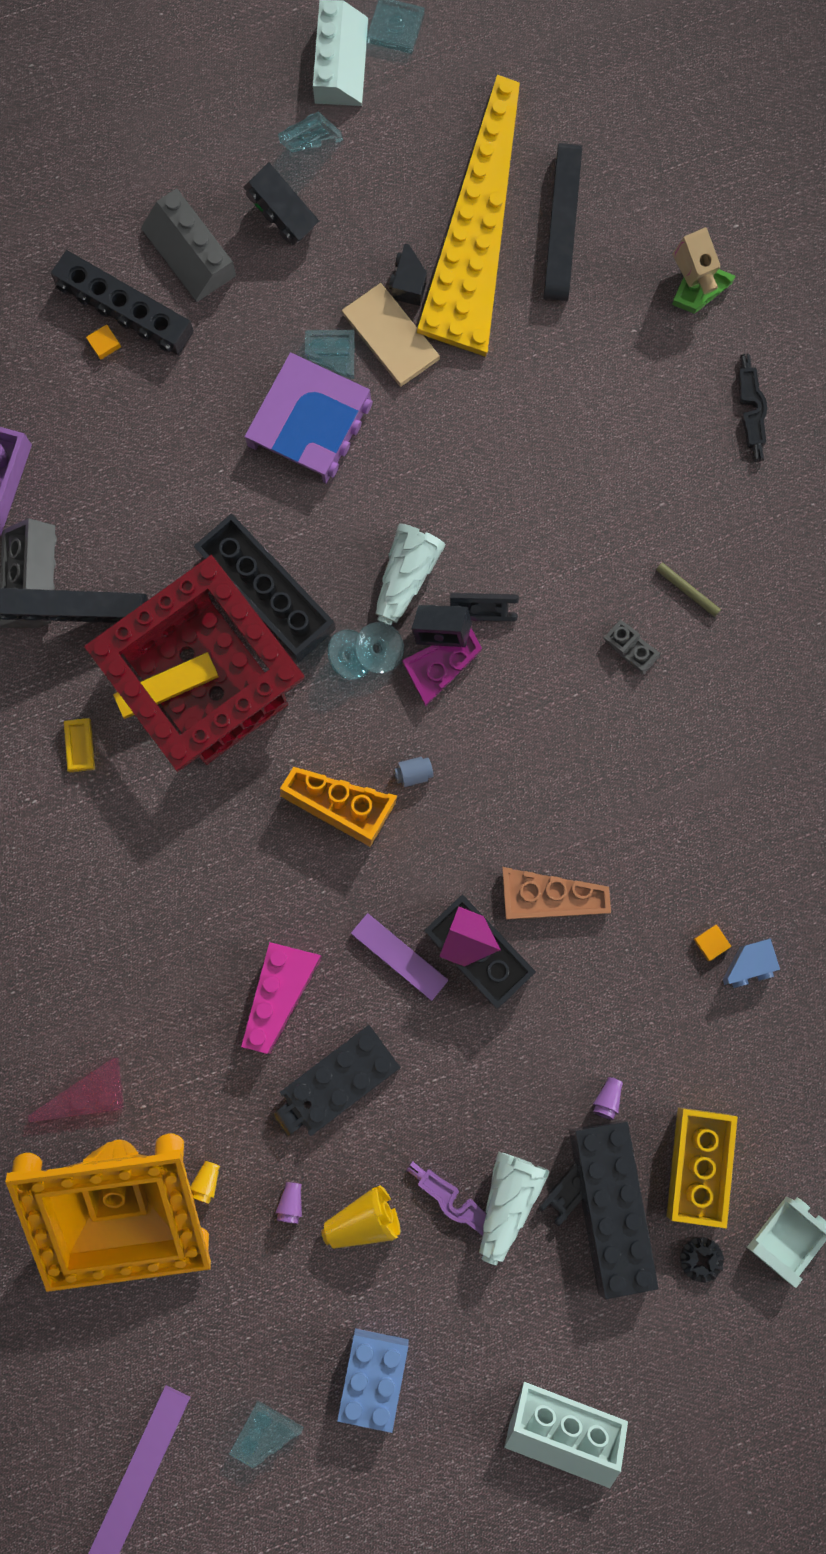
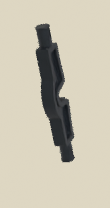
(751, 395)

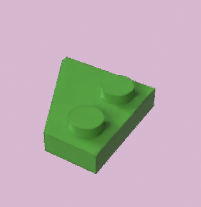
(693, 298)

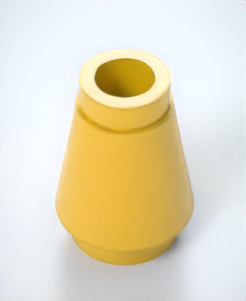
(205, 1182)

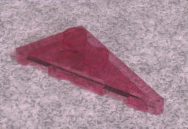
(93, 1094)

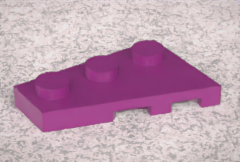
(438, 665)

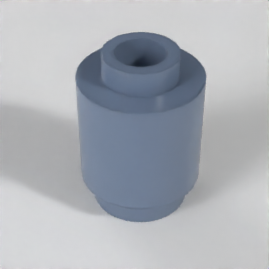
(413, 771)

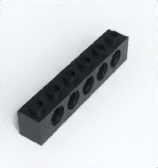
(73, 268)

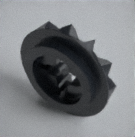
(689, 1259)

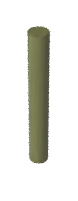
(688, 589)

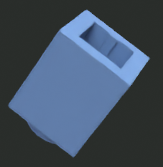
(752, 961)

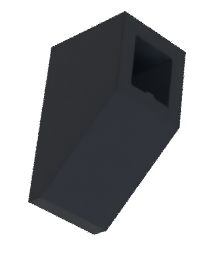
(410, 278)

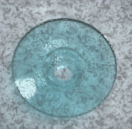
(339, 645)
(390, 646)

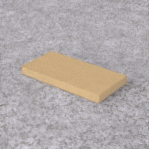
(390, 334)

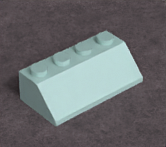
(339, 54)
(567, 1435)

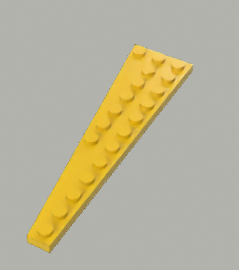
(466, 274)

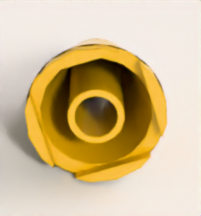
(363, 1221)

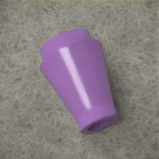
(608, 1099)
(289, 1207)

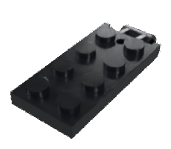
(335, 1083)

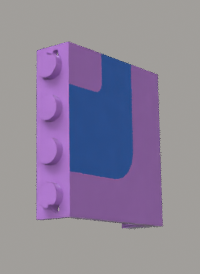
(309, 416)

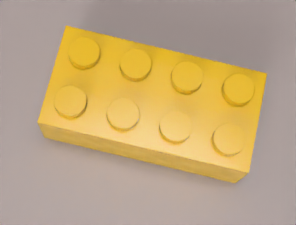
(702, 1167)

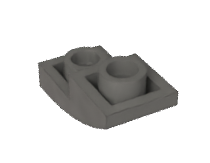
(631, 647)

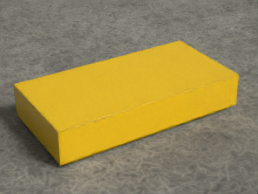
(79, 745)

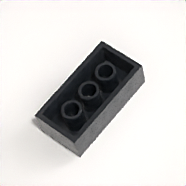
(493, 976)

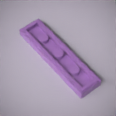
(399, 956)

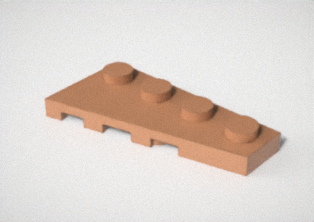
(549, 896)

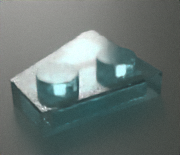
(309, 133)
(332, 349)
(263, 1435)

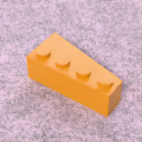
(343, 805)

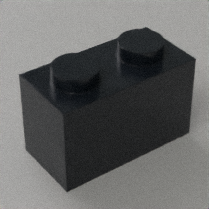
(441, 625)

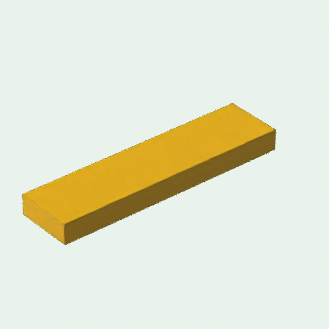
(174, 681)

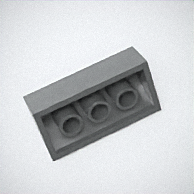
(187, 246)
(27, 562)

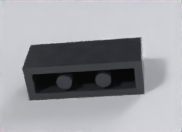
(280, 204)

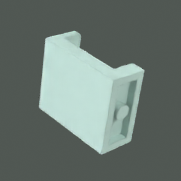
(789, 1239)

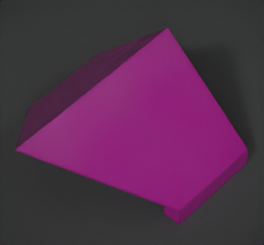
(468, 939)

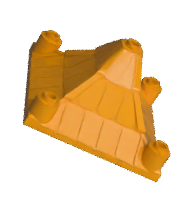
(110, 1215)

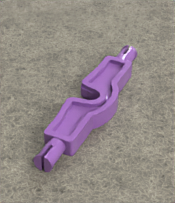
(446, 1194)

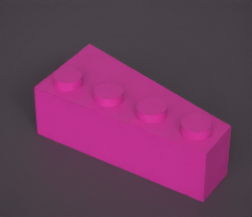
(280, 986)

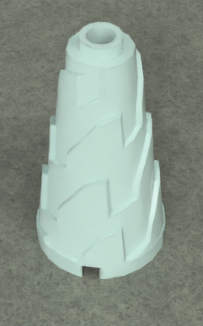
(409, 562)
(510, 1199)

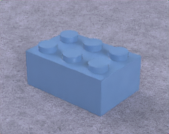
(373, 1380)

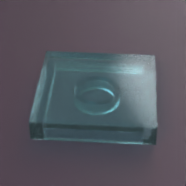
(396, 25)

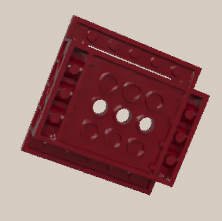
(186, 619)

